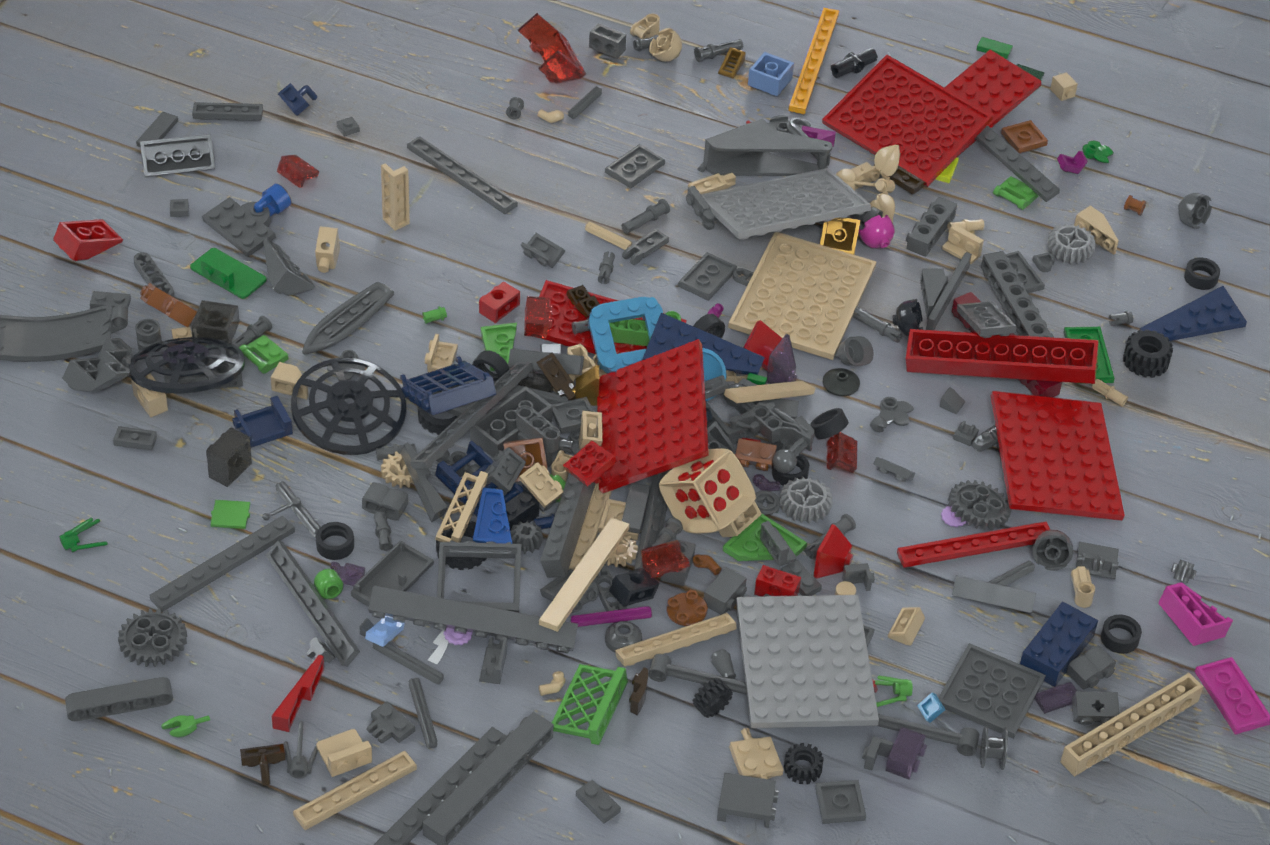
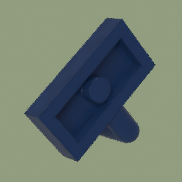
(294, 98)

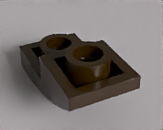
(582, 300)
(639, 691)

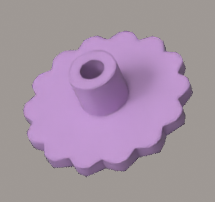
(950, 519)
(457, 638)

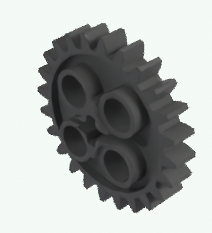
(979, 505)
(152, 637)

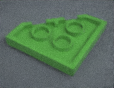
(749, 547)

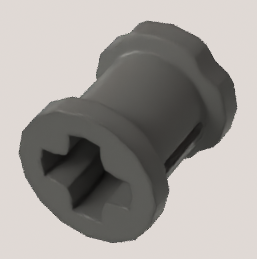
(516, 110)

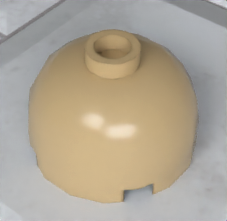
(666, 46)

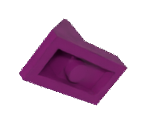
(820, 134)

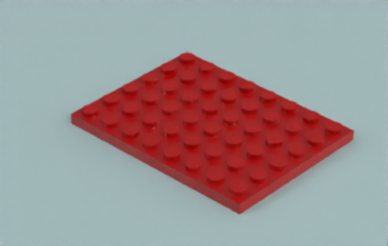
(909, 111)
(653, 415)
(1056, 456)

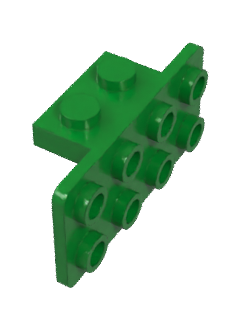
(228, 273)

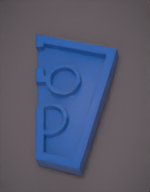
(492, 518)

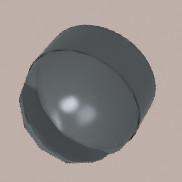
(878, 424)

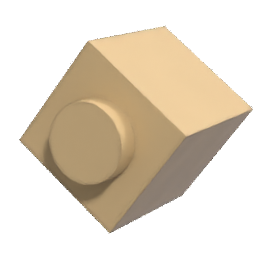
(1063, 86)

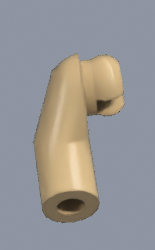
(555, 685)

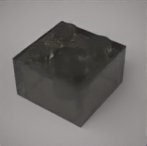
(216, 321)
(229, 457)

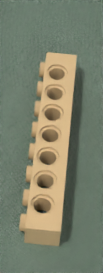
(1131, 724)

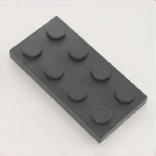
(986, 319)

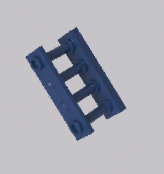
(449, 477)

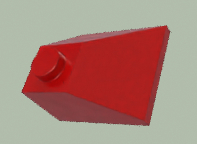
(833, 554)

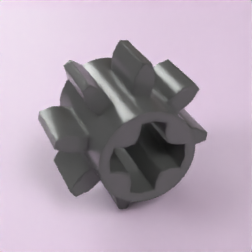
(1183, 571)

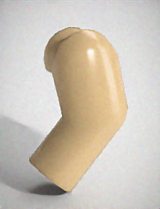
(551, 117)

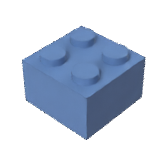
(770, 74)

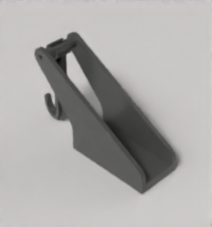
(748, 149)

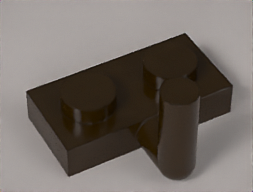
(263, 755)

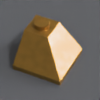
(841, 234)

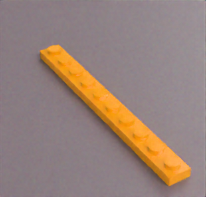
(813, 61)

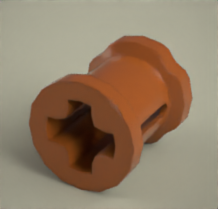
(1135, 205)

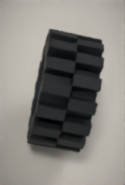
(712, 697)
(803, 773)

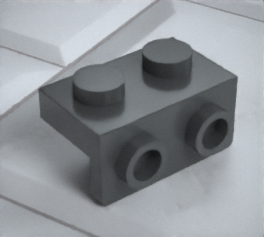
(543, 250)

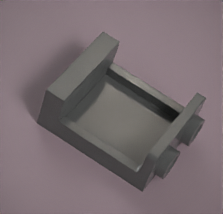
(747, 798)

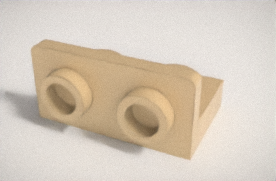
(866, 173)
(962, 241)
(541, 484)

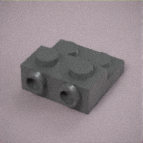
(552, 589)

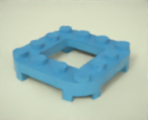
(615, 311)

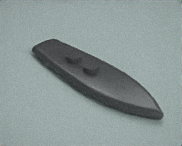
(347, 318)

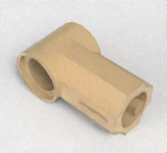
(1083, 587)

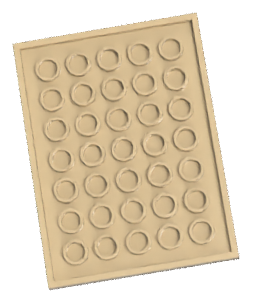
(804, 293)

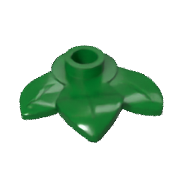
(1096, 150)

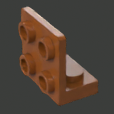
(755, 454)

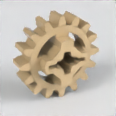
(395, 471)
(624, 552)

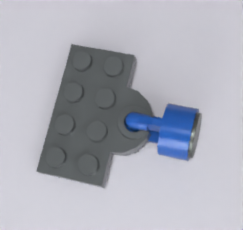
(248, 224)

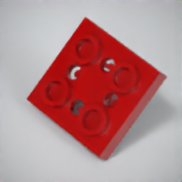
(590, 463)

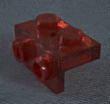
(842, 452)
(664, 559)

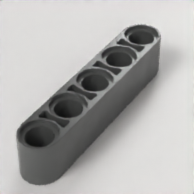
(118, 699)

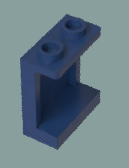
(264, 424)

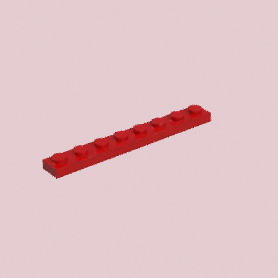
(970, 544)

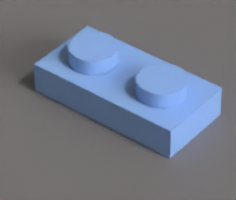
(384, 631)

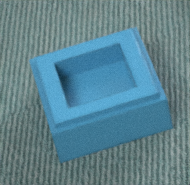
(931, 707)

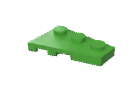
(499, 339)

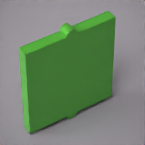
(230, 514)

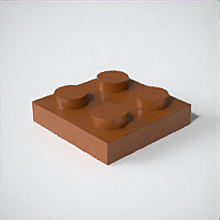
(1024, 136)

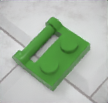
(1016, 192)
(267, 350)

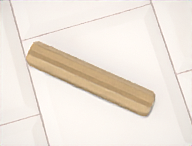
(607, 235)

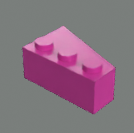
(1192, 615)

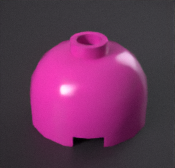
(877, 232)

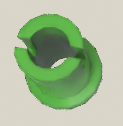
(434, 315)

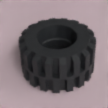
(1147, 353)

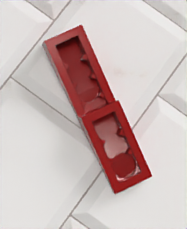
(304, 689)

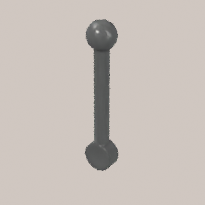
(296, 501)

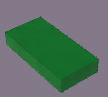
(1000, 48)

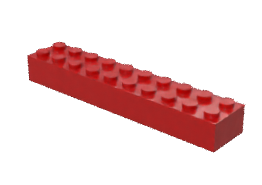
(1002, 356)

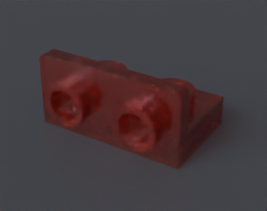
(296, 169)

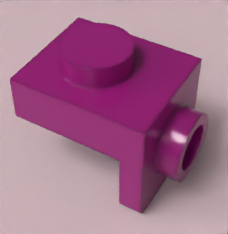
(1072, 164)

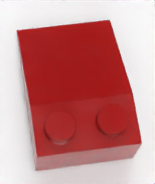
(85, 238)

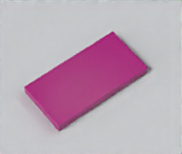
(1233, 695)

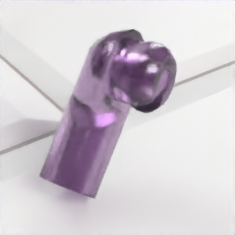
(764, 484)

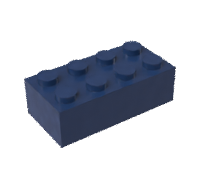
(1059, 642)

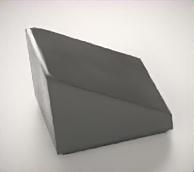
(952, 401)

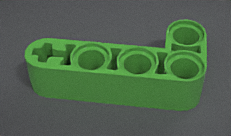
(634, 331)

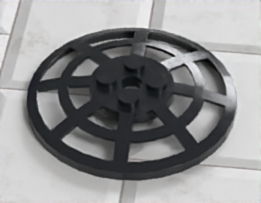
(183, 361)
(346, 411)

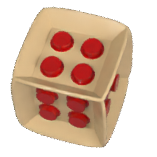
(708, 492)

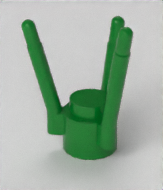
(70, 538)

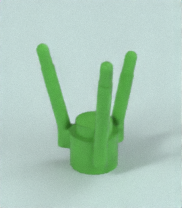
(901, 687)

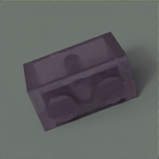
(906, 752)

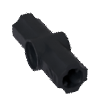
(854, 62)

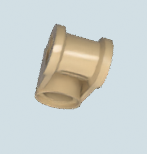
(646, 27)
(557, 466)

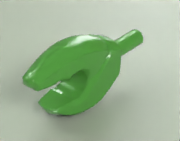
(186, 724)

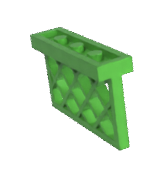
(607, 703)

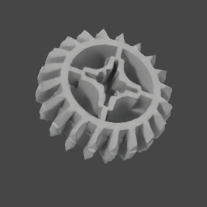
(1071, 243)
(814, 508)

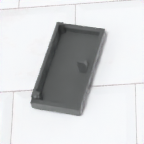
(396, 571)

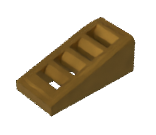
(735, 54)

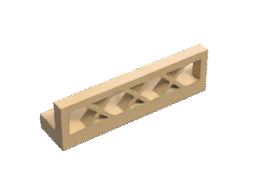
(395, 196)
(473, 496)

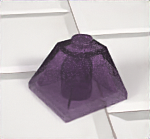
(782, 363)

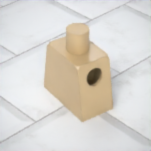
(327, 256)

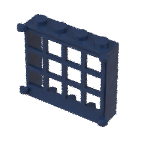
(420, 388)

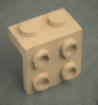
(344, 752)

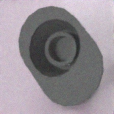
(855, 351)

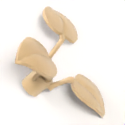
(886, 161)

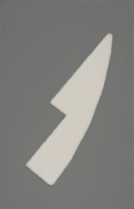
(442, 645)

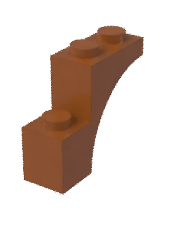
(167, 304)

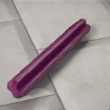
(612, 616)

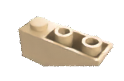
(1099, 227)

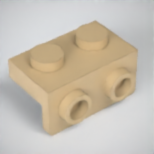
(440, 354)

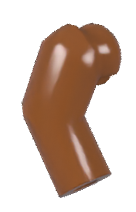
(707, 562)

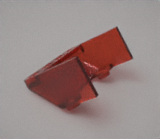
(558, 55)

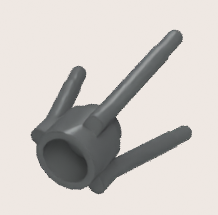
(299, 766)

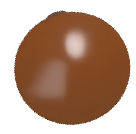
(687, 608)

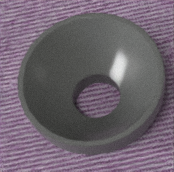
(616, 640)

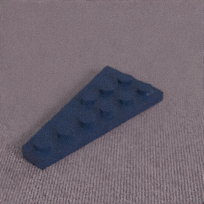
(1202, 316)
(672, 333)

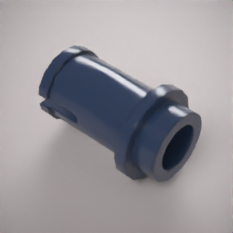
(544, 522)

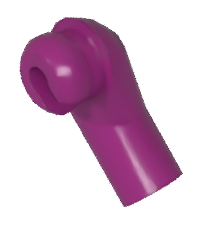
(716, 310)

